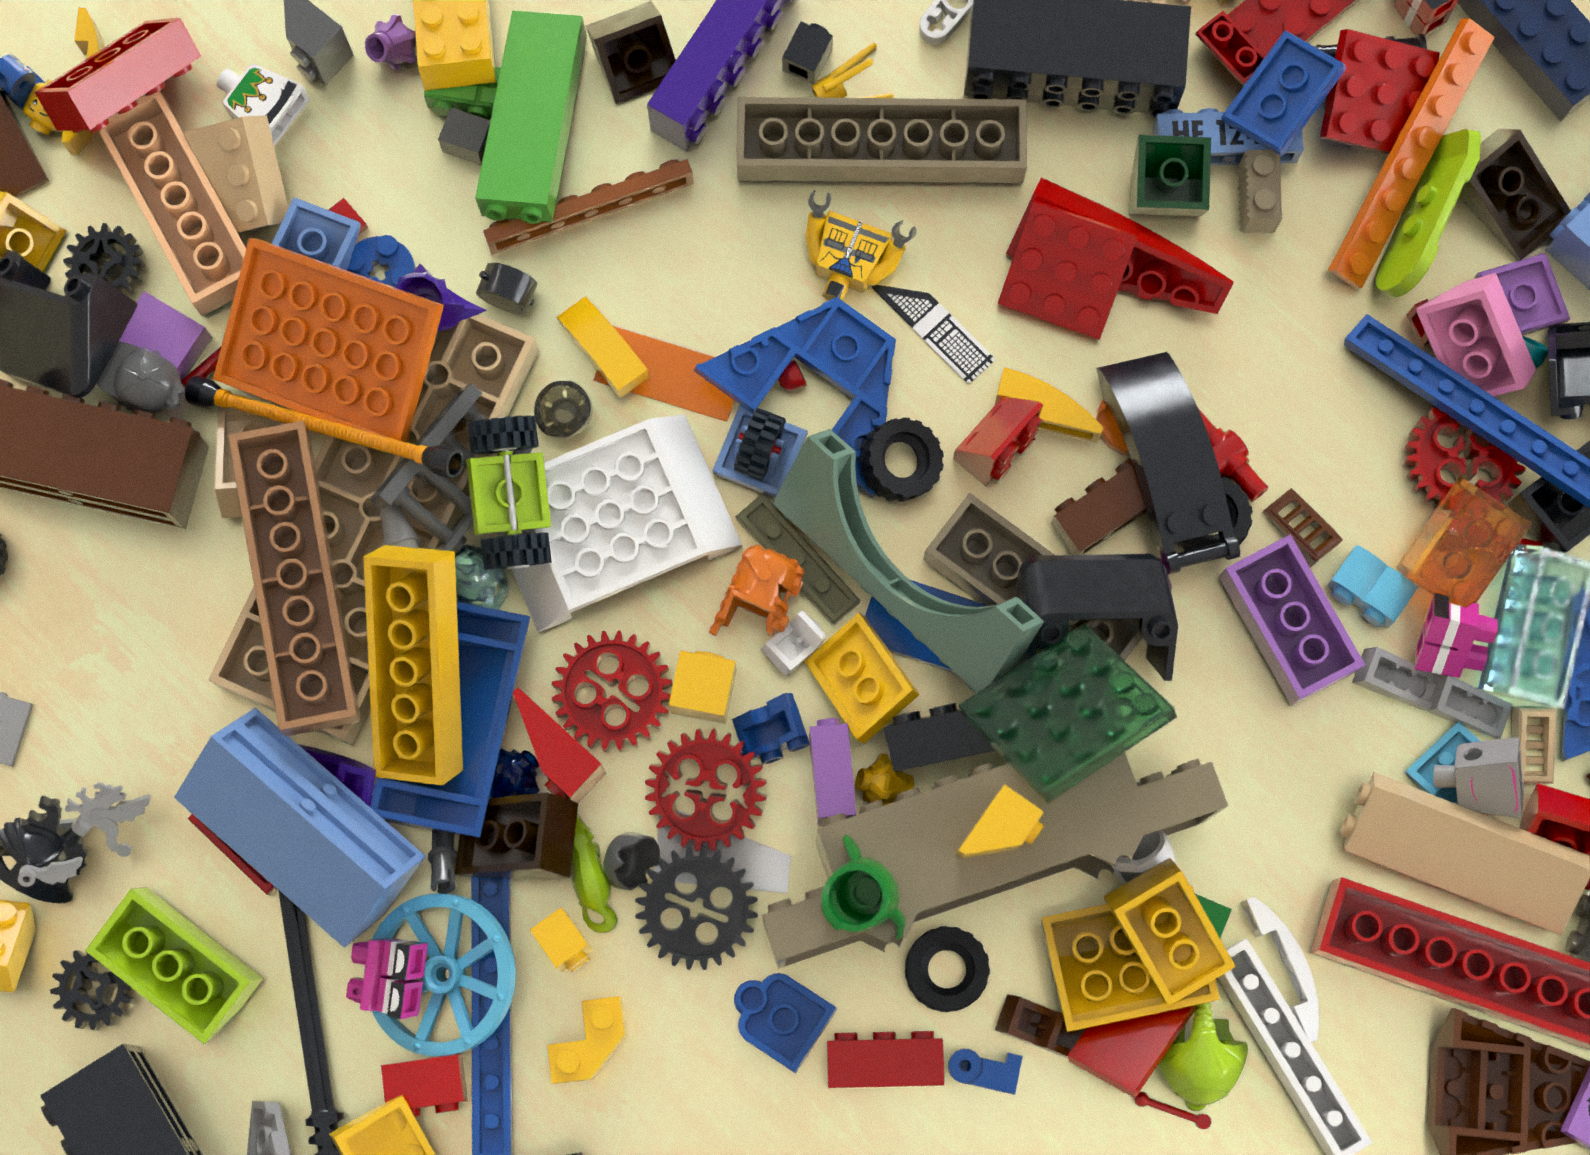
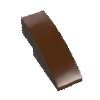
(1036, 1026)

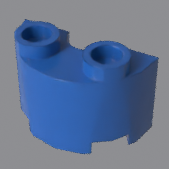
(772, 729)

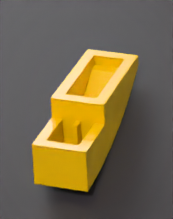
(603, 346)
(1059, 410)

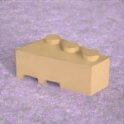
(242, 170)

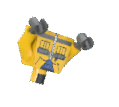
(851, 251)

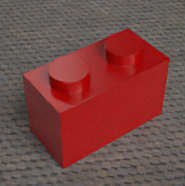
(427, 1083)

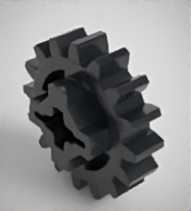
(98, 247)
(78, 995)

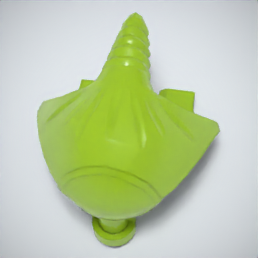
(1207, 1063)

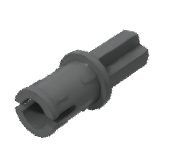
(442, 862)

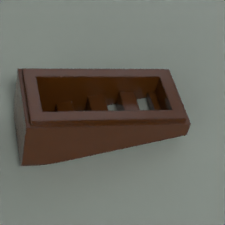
(1322, 528)

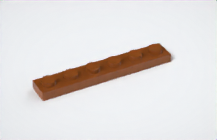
(600, 202)

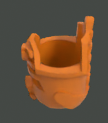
(758, 588)

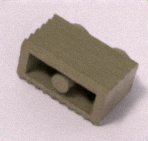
(1259, 191)

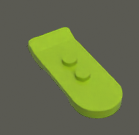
(1428, 212)

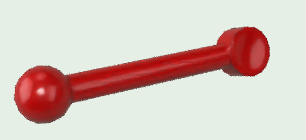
(1202, 1121)

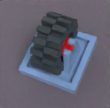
(759, 450)

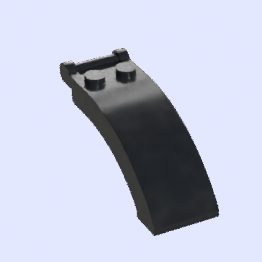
(1170, 458)

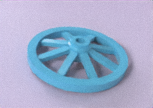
(436, 981)

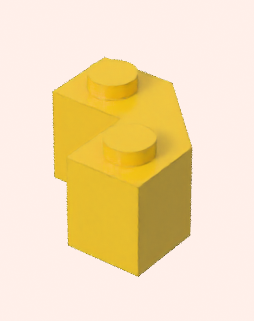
(603, 1033)

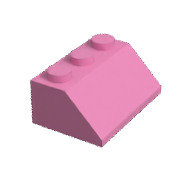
(1478, 335)

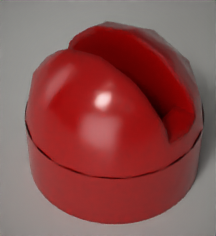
(792, 377)

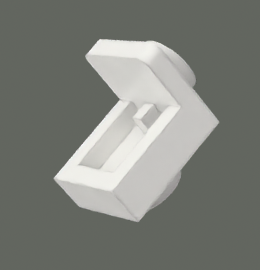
(794, 645)

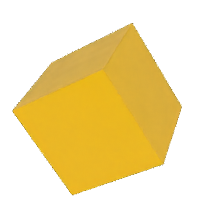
(703, 686)

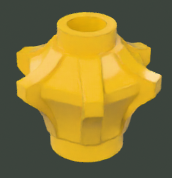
(881, 782)

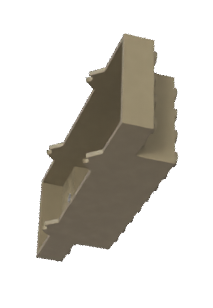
(924, 831)

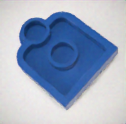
(782, 1018)

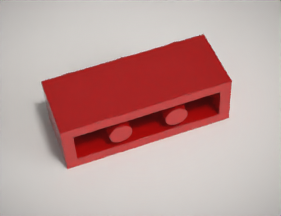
(885, 1060)

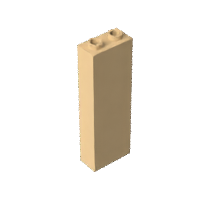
(1466, 853)

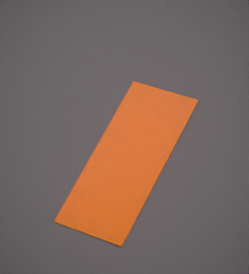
(673, 376)

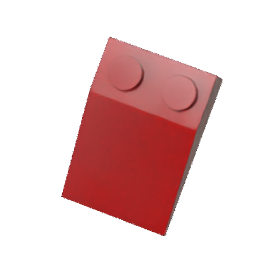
(562, 759)

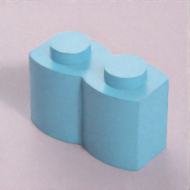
(1372, 587)

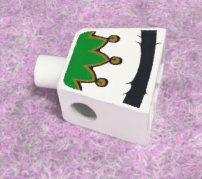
(263, 93)

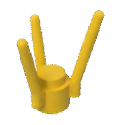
(832, 84)

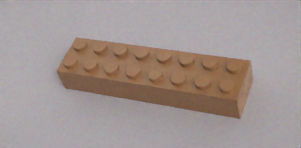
(294, 579)

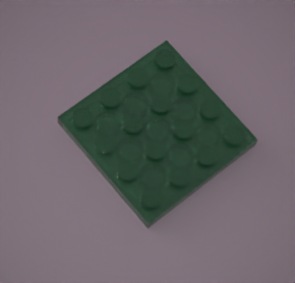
(1067, 712)

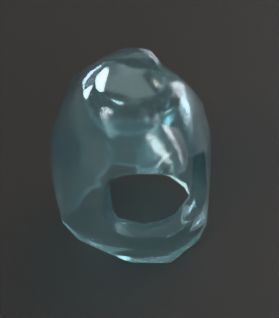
(478, 584)

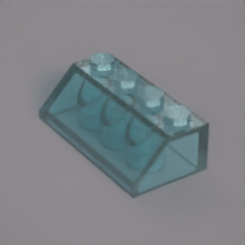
(1538, 626)

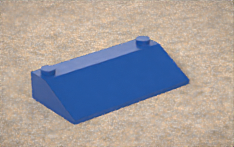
(488, 670)

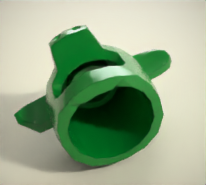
(861, 894)

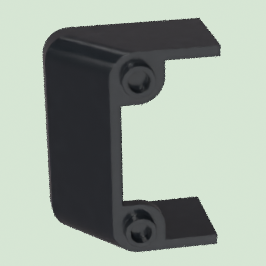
(1101, 588)

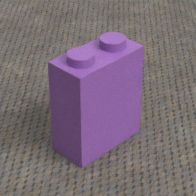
(167, 331)
(832, 769)

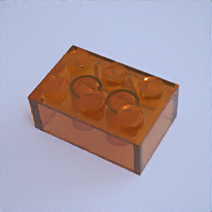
(1463, 544)

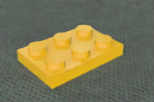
(861, 678)

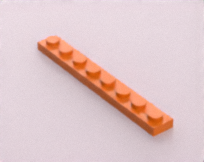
(1411, 153)

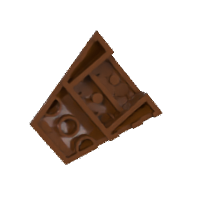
(1498, 1089)

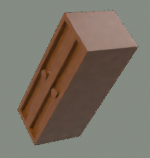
(99, 455)

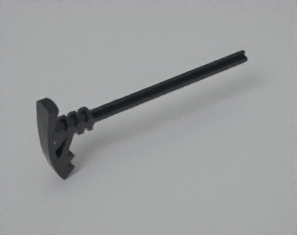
(324, 1113)

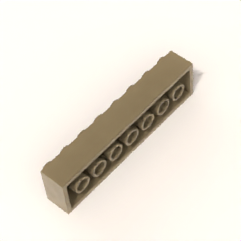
(881, 140)

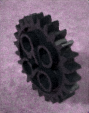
(683, 940)

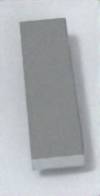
(1432, 692)

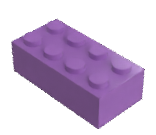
(1291, 620)

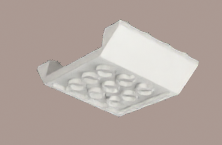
(623, 517)

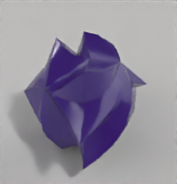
(425, 285)

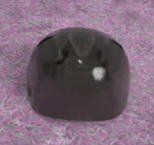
(564, 411)

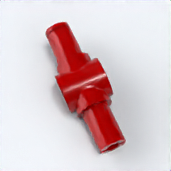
(1233, 461)

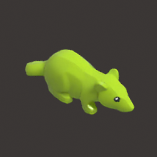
(589, 879)

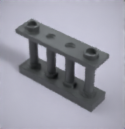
(440, 432)

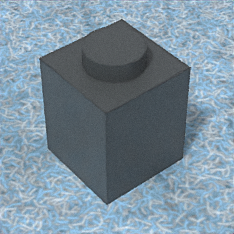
(464, 136)

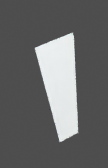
(763, 865)

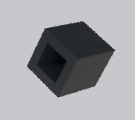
(807, 52)

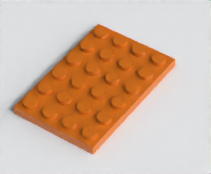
(327, 341)

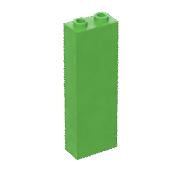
(531, 117)

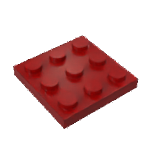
(1375, 90)
(1067, 269)

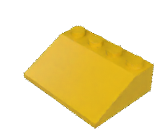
(1100, 972)

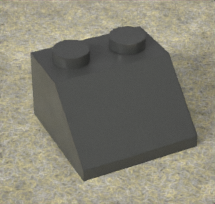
(315, 41)

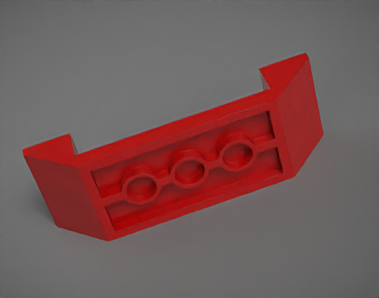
(1254, 26)

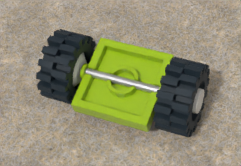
(509, 492)

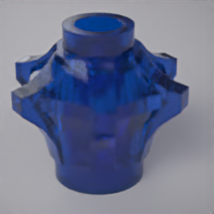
(515, 774)

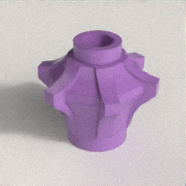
(391, 43)

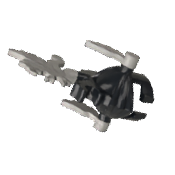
(53, 849)

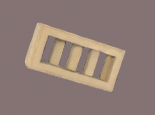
(1547, 730)

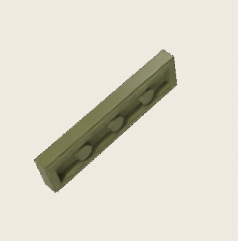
(820, 581)

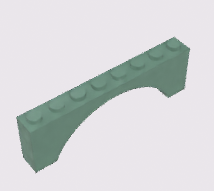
(825, 505)

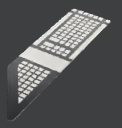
(938, 329)

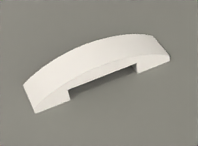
(1264, 921)

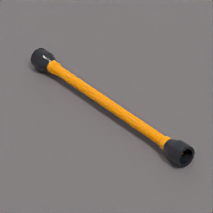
(438, 459)

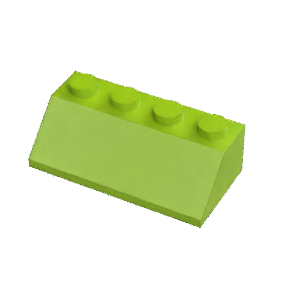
(173, 964)

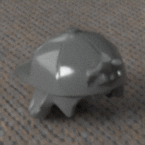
(141, 379)

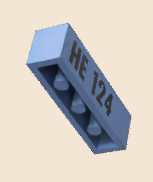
(1226, 142)

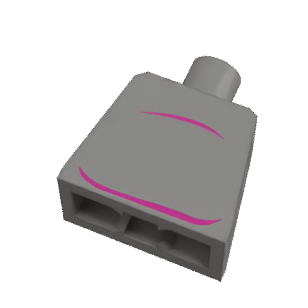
(1486, 777)

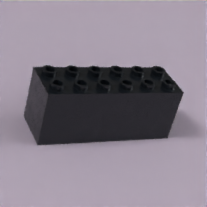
(1079, 53)
(117, 1109)

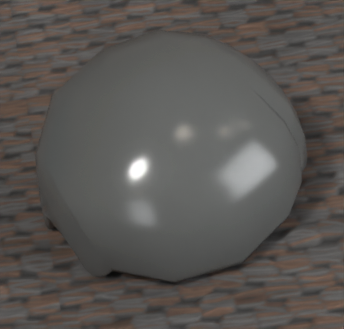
(629, 859)

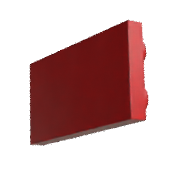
(1129, 1049)

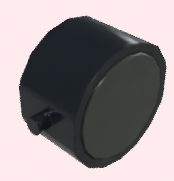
(506, 288)

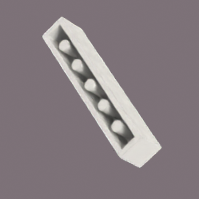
(1292, 1054)

